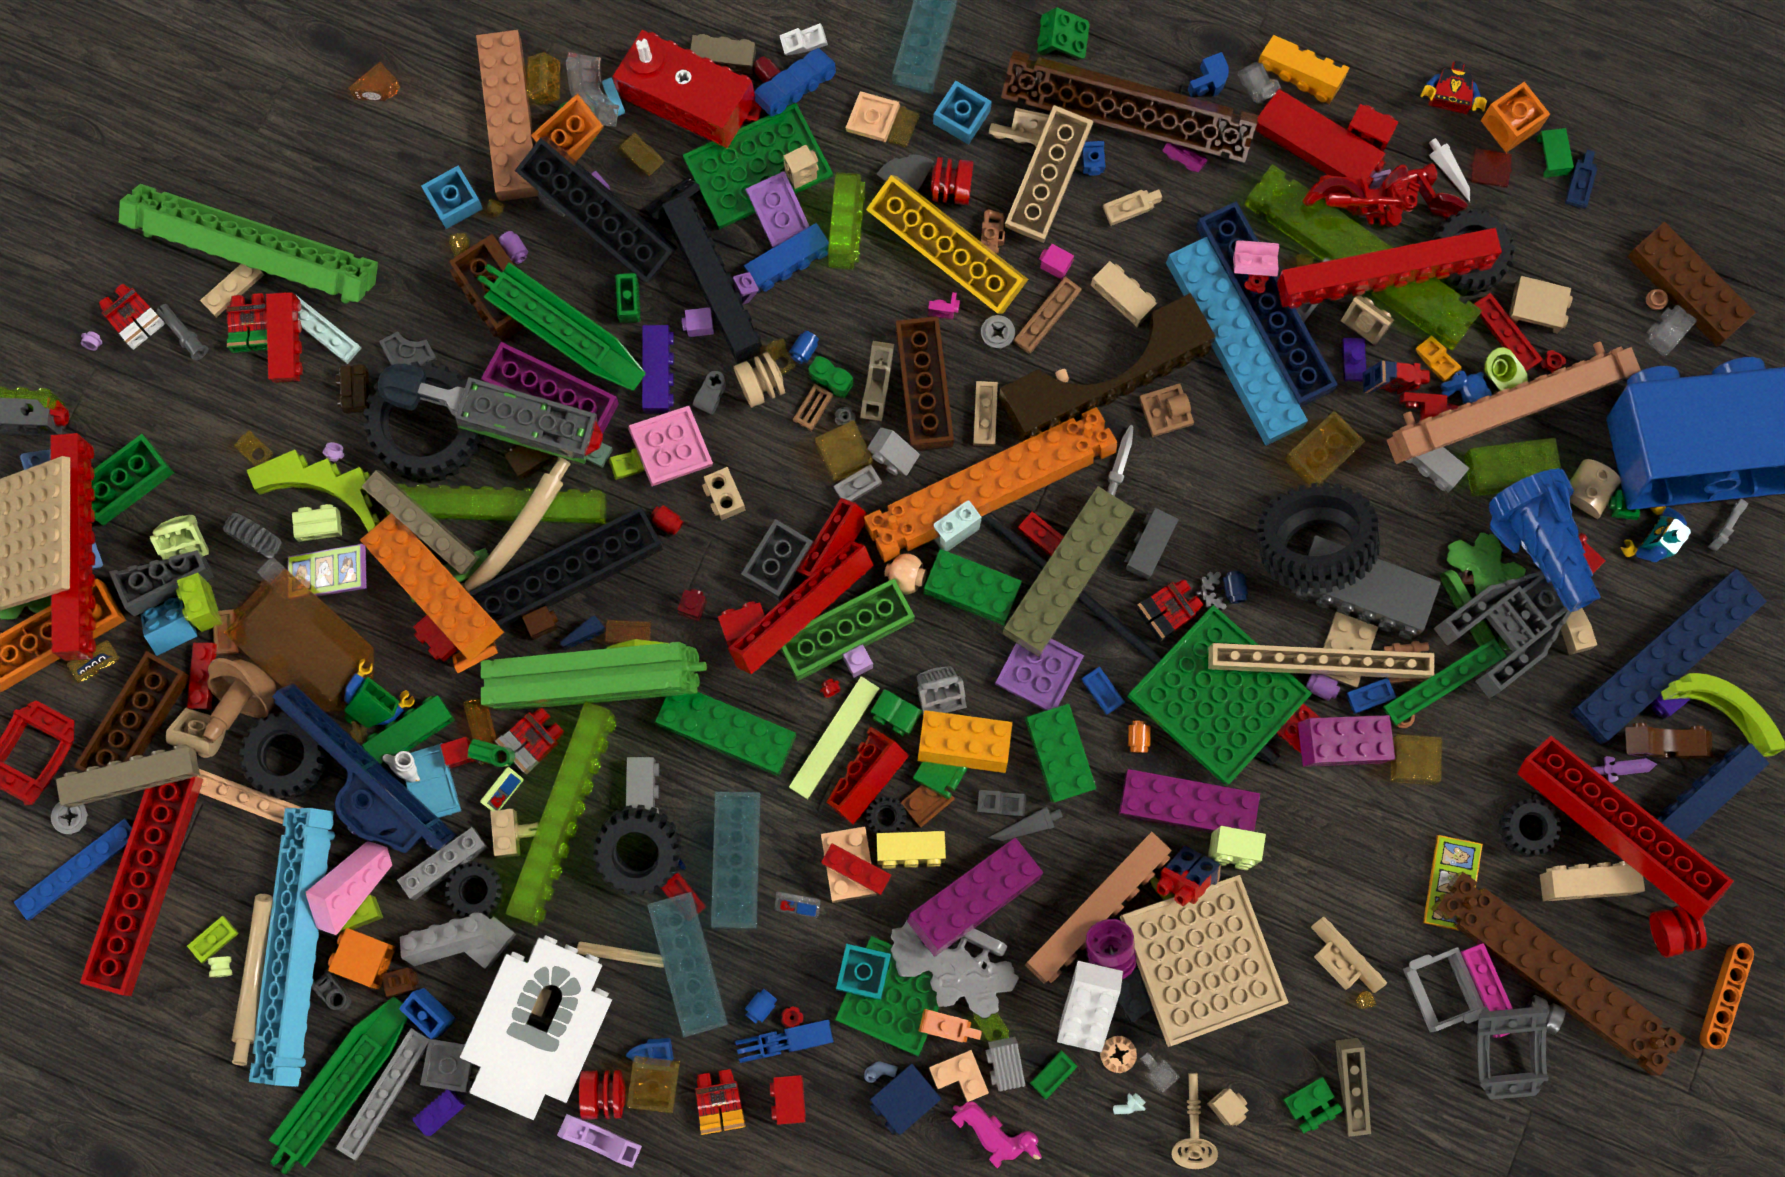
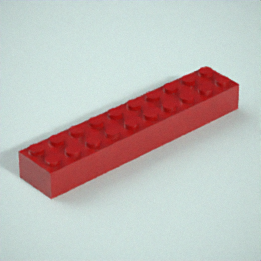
(1389, 268)
(73, 608)
(1625, 827)
(140, 886)

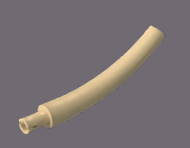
(522, 527)
(251, 984)

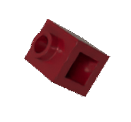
(692, 604)

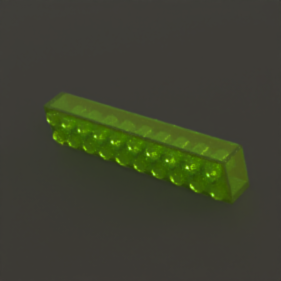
(561, 814)

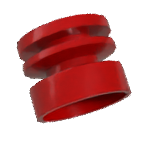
(952, 181)
(1676, 931)
(601, 1094)

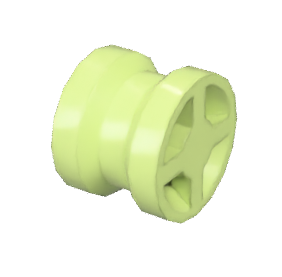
(220, 966)

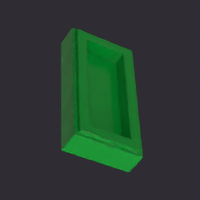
(1053, 1074)

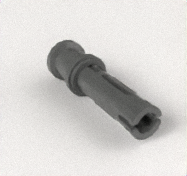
(187, 338)

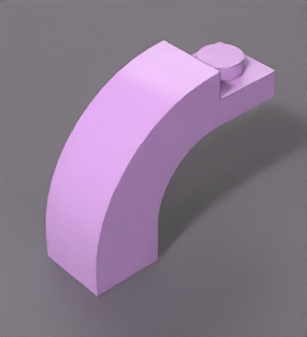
(599, 1140)

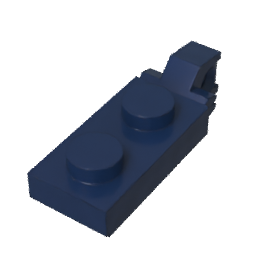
(1582, 181)

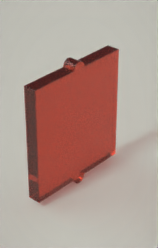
(1491, 168)

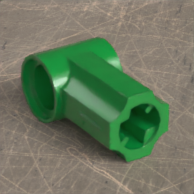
(490, 753)

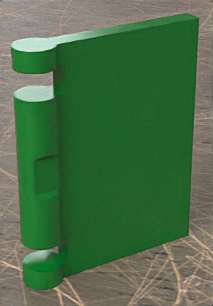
(939, 777)

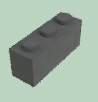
(1150, 543)

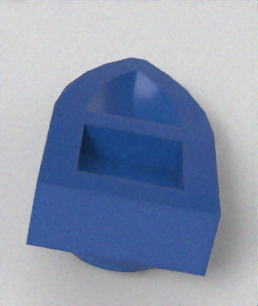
(653, 1048)

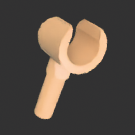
(1062, 375)

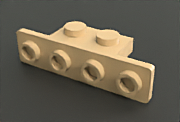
(1026, 127)
(1343, 959)

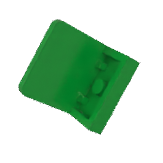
(1063, 33)

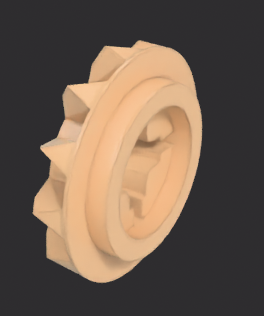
(1114, 1064)

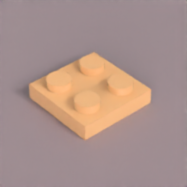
(872, 116)

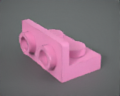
(1256, 258)

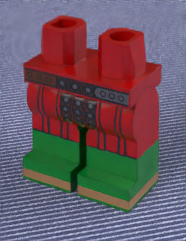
(247, 324)

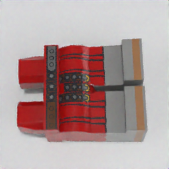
(531, 740)

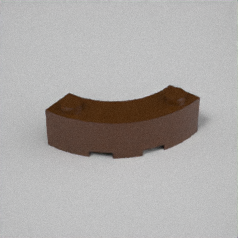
(1666, 742)

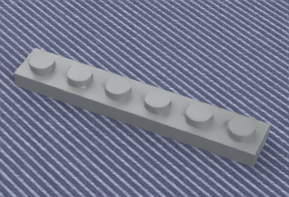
(383, 1094)

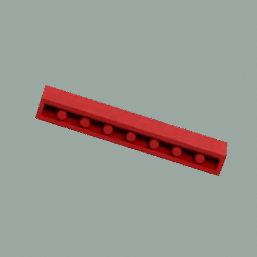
(800, 607)

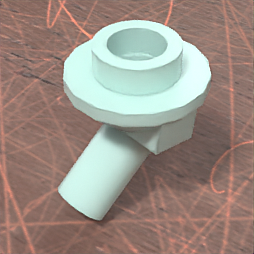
(1135, 1103)

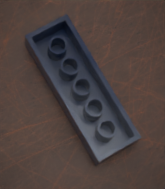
(1712, 790)

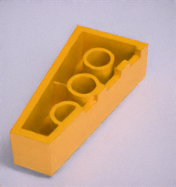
(1303, 69)

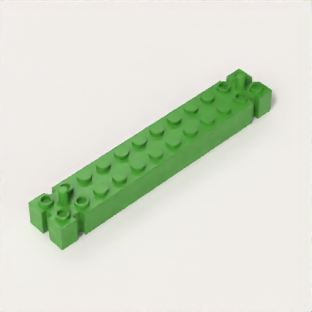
(248, 243)

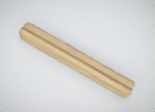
(620, 954)

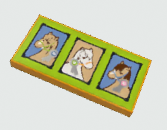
(1449, 858)

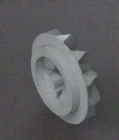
(998, 322)
(63, 825)

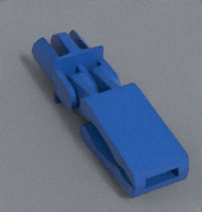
(797, 1039)

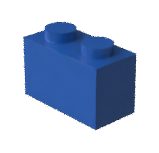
(427, 1013)

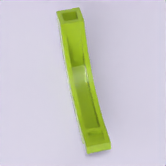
(1736, 704)

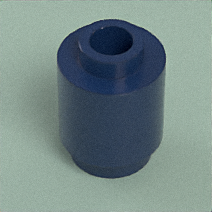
(1235, 587)

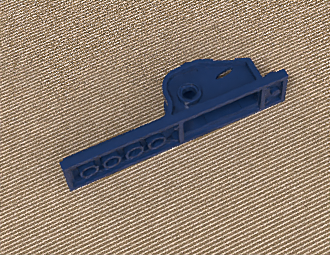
(372, 797)

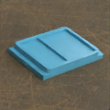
(436, 783)

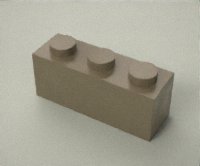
(734, 54)

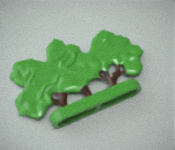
(1487, 569)

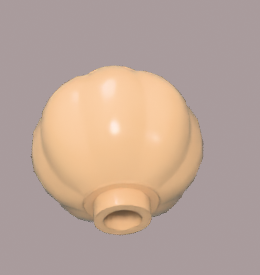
(907, 572)

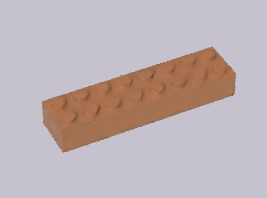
(506, 111)
(1099, 906)

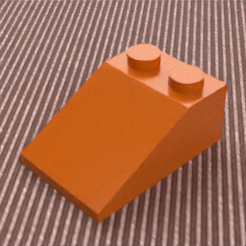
(571, 127)

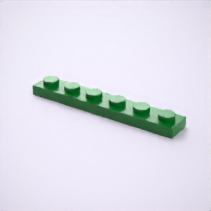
(1444, 682)

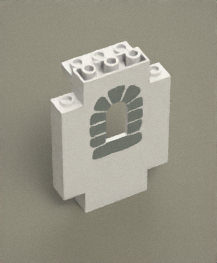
(520, 1060)

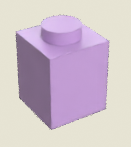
(858, 661)

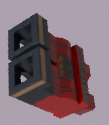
(1175, 606)

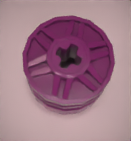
(1112, 945)

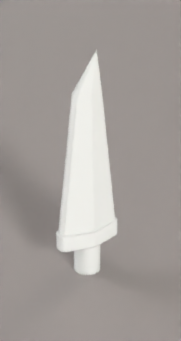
(1445, 160)

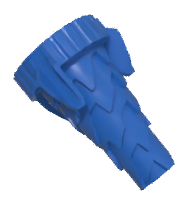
(1541, 520)

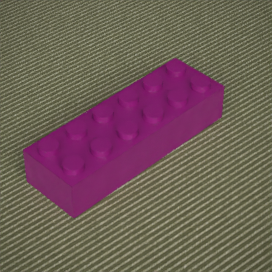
(534, 377)
(1186, 803)
(974, 897)

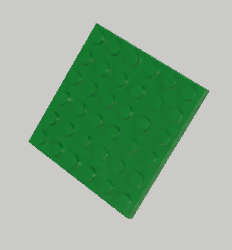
(1214, 712)

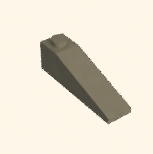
(1353, 1086)

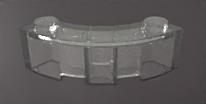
(585, 79)

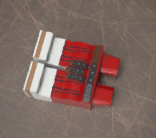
(125, 311)

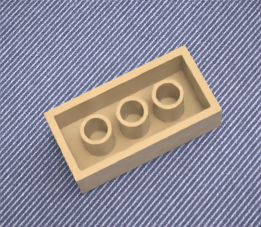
(1592, 882)

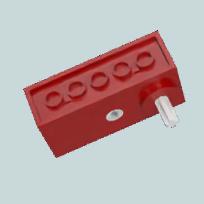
(684, 88)

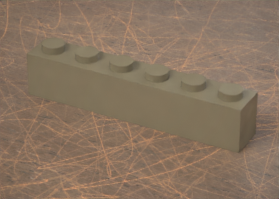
(420, 522)
(128, 776)

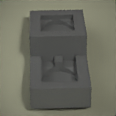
(1001, 803)

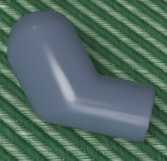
(878, 1069)

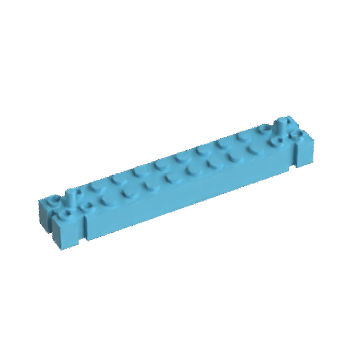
(290, 949)

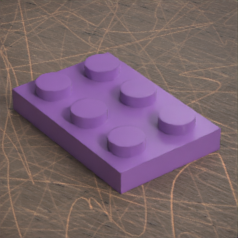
(777, 208)

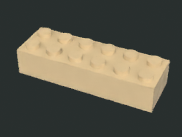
(1048, 174)

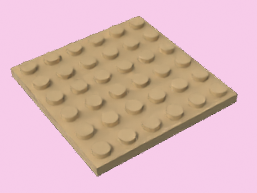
(35, 533)
(1204, 961)

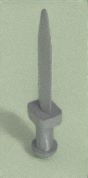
(1115, 476)

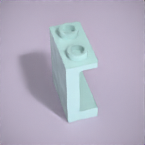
(957, 526)

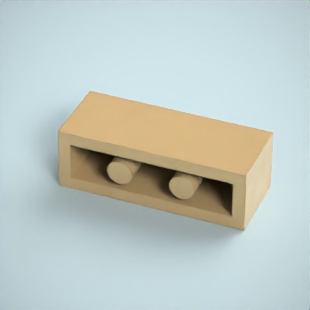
(1123, 293)

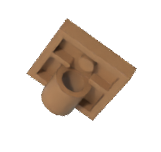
(1166, 410)

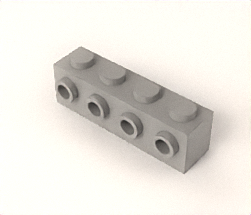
(447, 939)

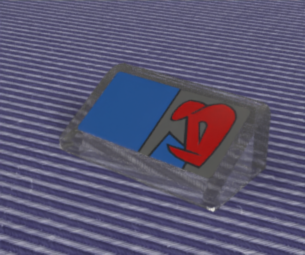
(797, 904)

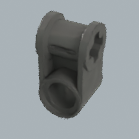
(709, 395)
(328, 988)

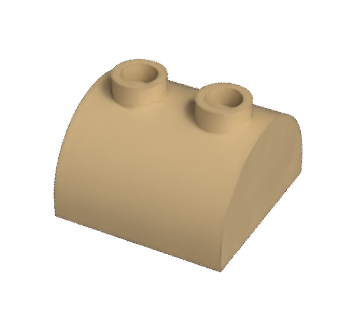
(1593, 487)
(189, 730)

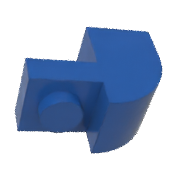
(1214, 76)

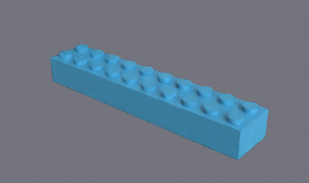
(1238, 342)

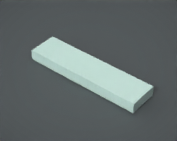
(327, 333)

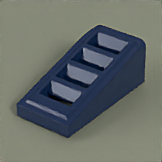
(588, 630)

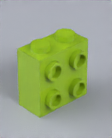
(198, 602)

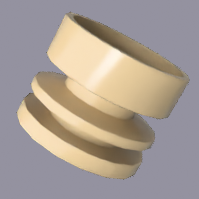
(759, 379)

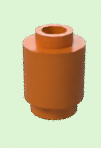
(1139, 737)

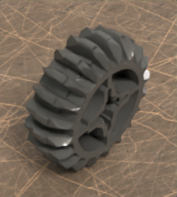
(252, 535)

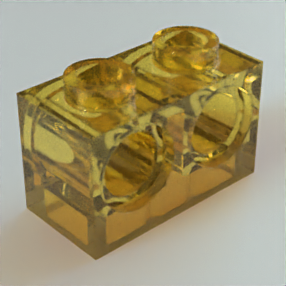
(543, 78)

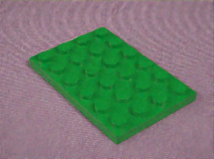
(751, 158)

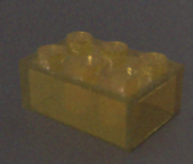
(1324, 450)

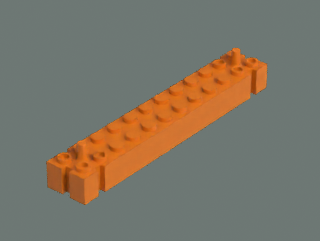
(992, 482)

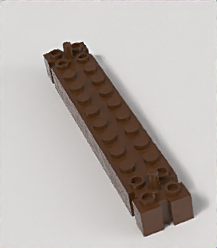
(1130, 106)
(1558, 974)

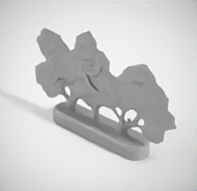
(955, 970)

